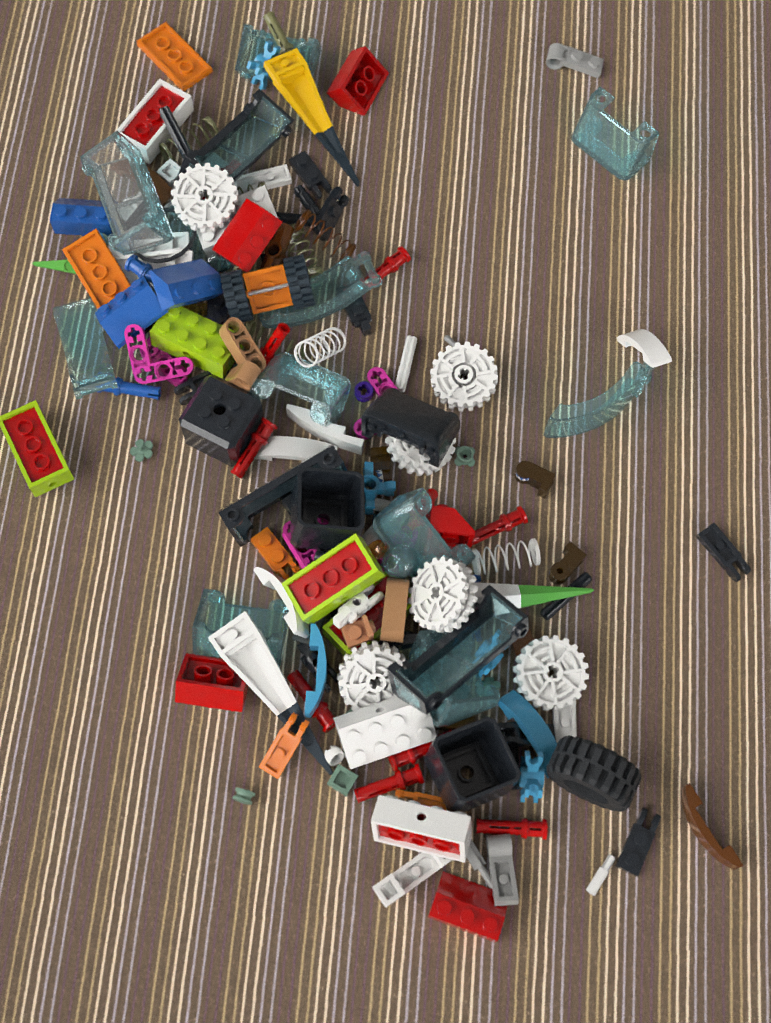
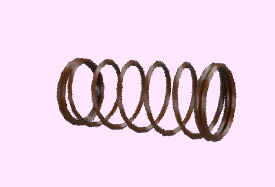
(304, 218)

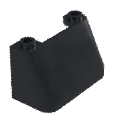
(411, 422)

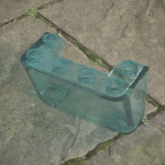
(609, 141)

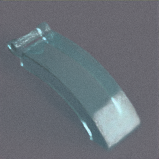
(331, 291)
(84, 348)
(591, 414)

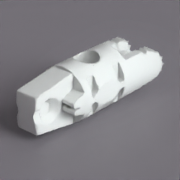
(356, 607)

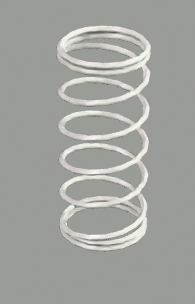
(322, 339)
(532, 543)

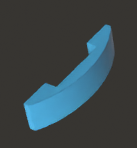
(314, 697)
(530, 723)

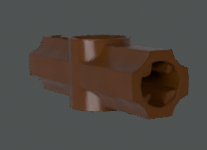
(278, 243)

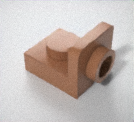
(358, 632)

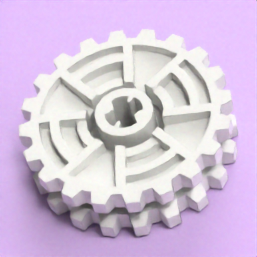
(199, 183)
(468, 361)
(409, 457)
(442, 595)
(361, 667)
(563, 685)

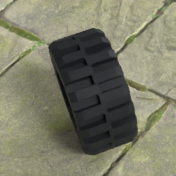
(594, 773)

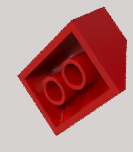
(358, 81)
(247, 235)
(451, 526)
(210, 684)
(467, 907)

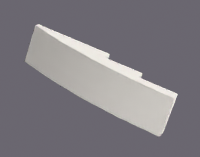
(332, 434)

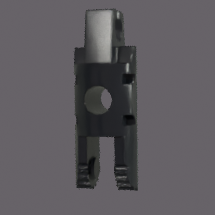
(310, 659)

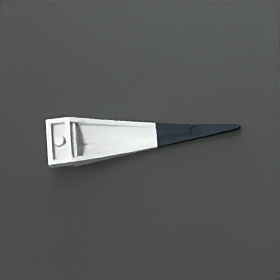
(249, 655)

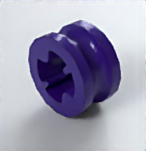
(369, 394)

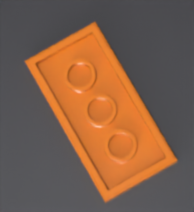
(174, 56)
(96, 268)

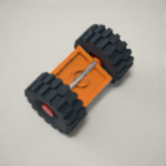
(267, 289)

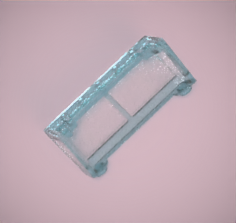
(127, 195)

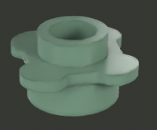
(464, 450)

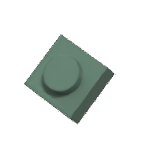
(342, 780)

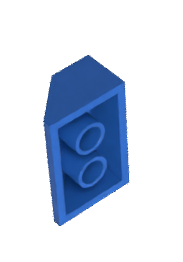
(79, 217)
(185, 283)
(132, 306)

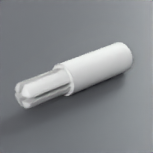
(600, 875)

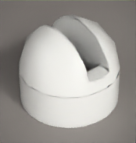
(334, 755)

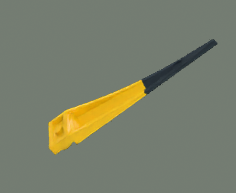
(296, 84)

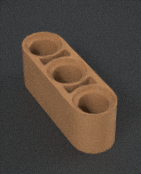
(243, 338)
(244, 375)
(394, 610)

